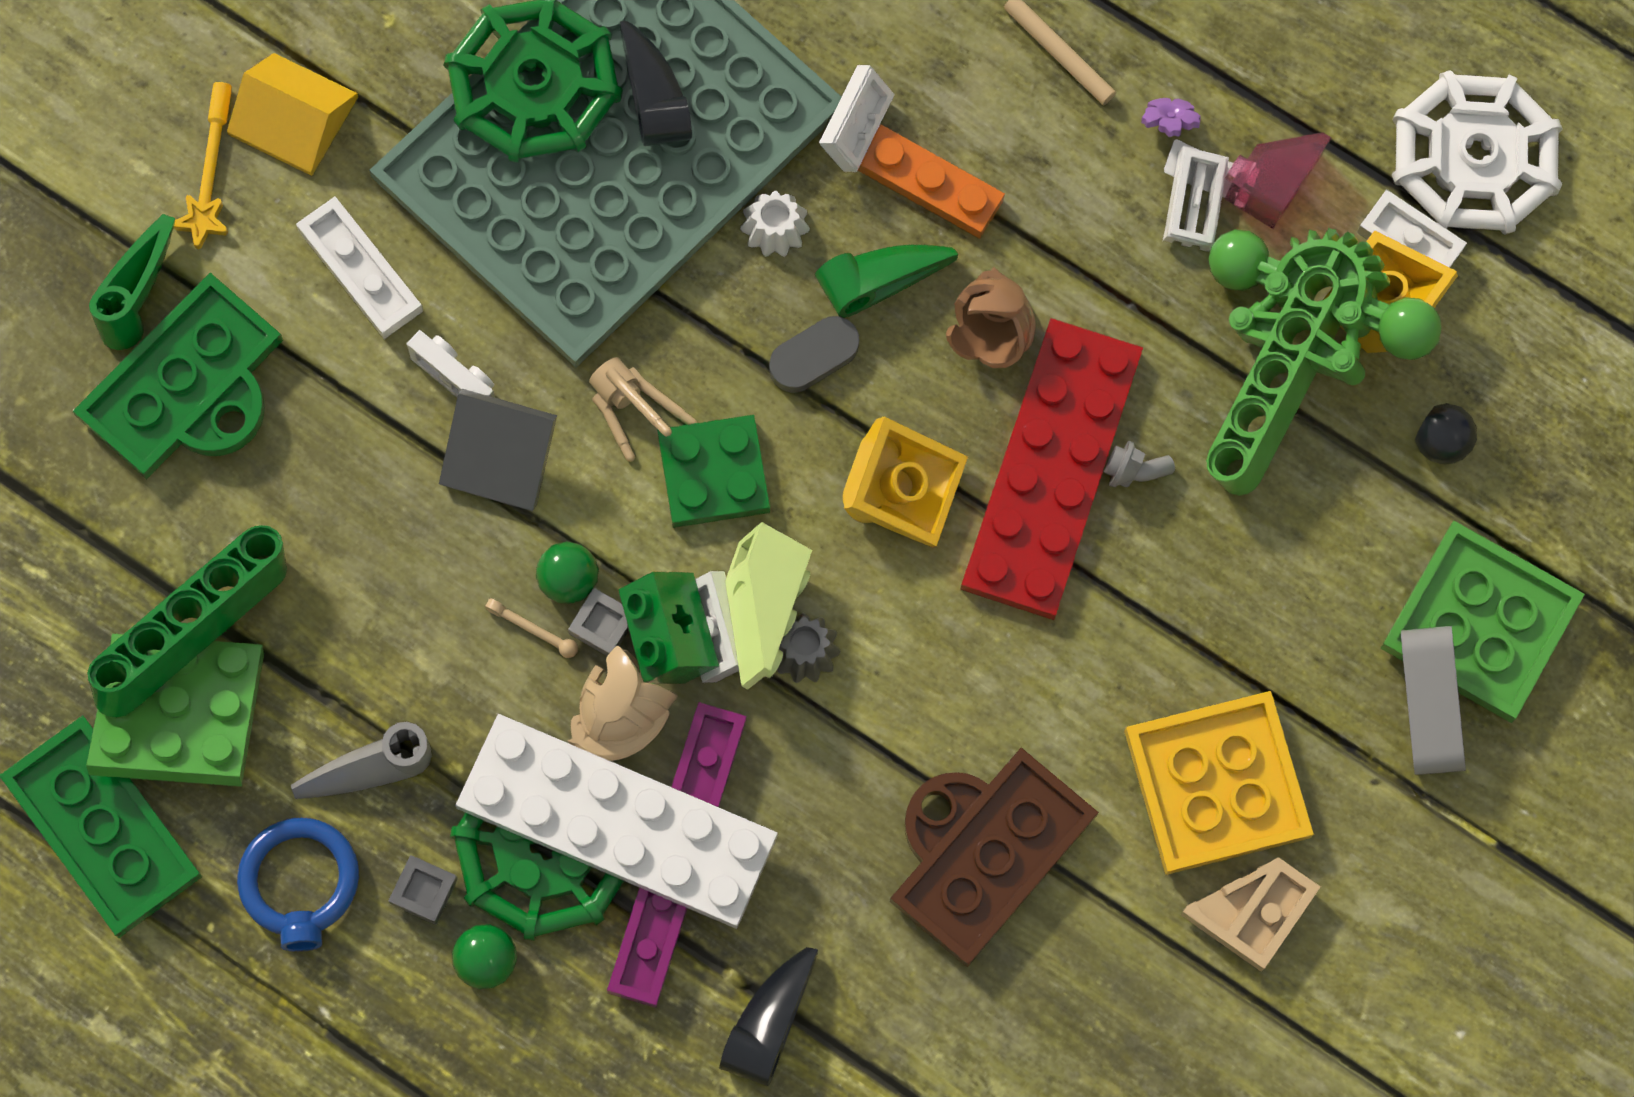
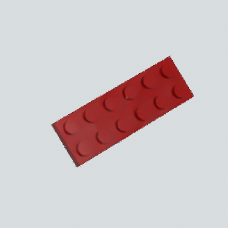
(1051, 469)

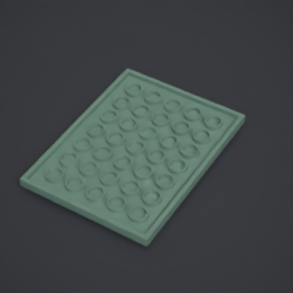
(601, 229)

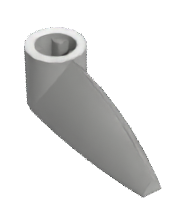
(369, 765)

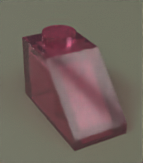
(1273, 175)

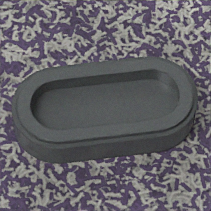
(814, 354)

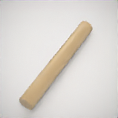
(1060, 51)

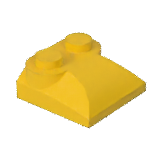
(903, 481)

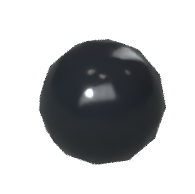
(1446, 434)

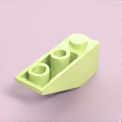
(761, 597)

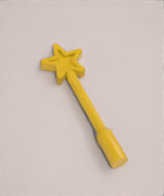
(203, 214)

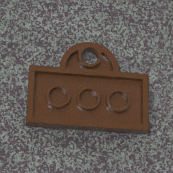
(986, 851)

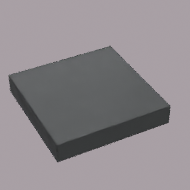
(497, 449)

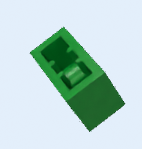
(668, 627)

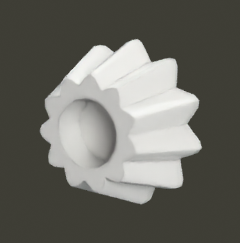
(775, 223)

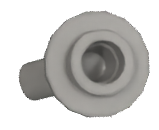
(1128, 465)

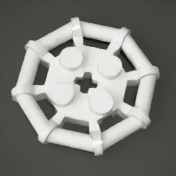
(1470, 177)

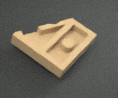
(1255, 911)

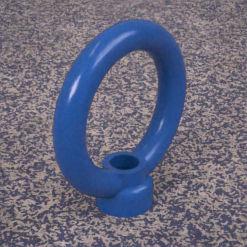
(299, 928)

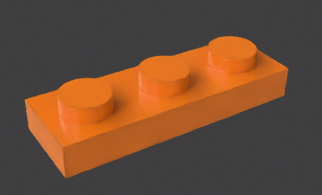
(931, 181)

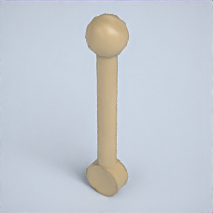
(568, 648)

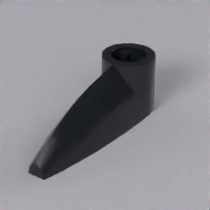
(656, 94)
(766, 1022)

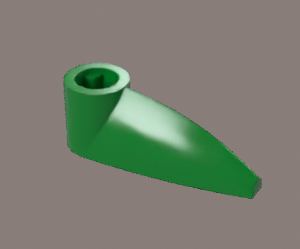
(871, 277)
(129, 285)

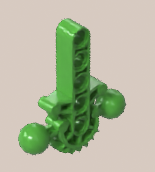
(1241, 261)

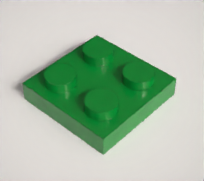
(714, 471)

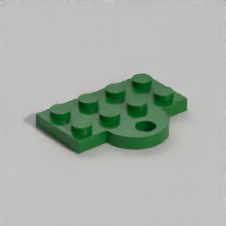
(185, 381)

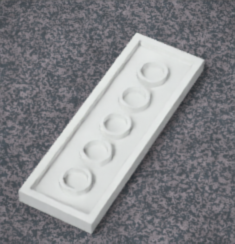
(617, 821)

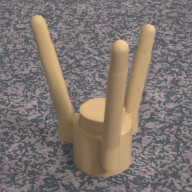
(621, 387)

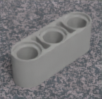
(1433, 700)

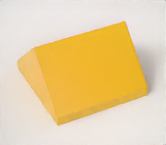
(289, 112)
(1409, 275)

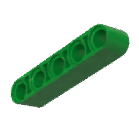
(179, 641)

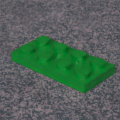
(100, 830)

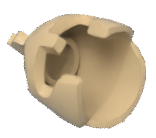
(621, 712)

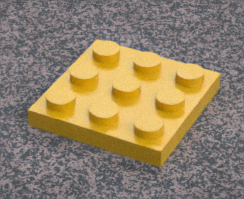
(1218, 782)

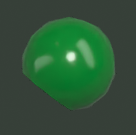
(567, 572)
(484, 956)

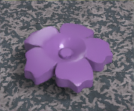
(1171, 116)

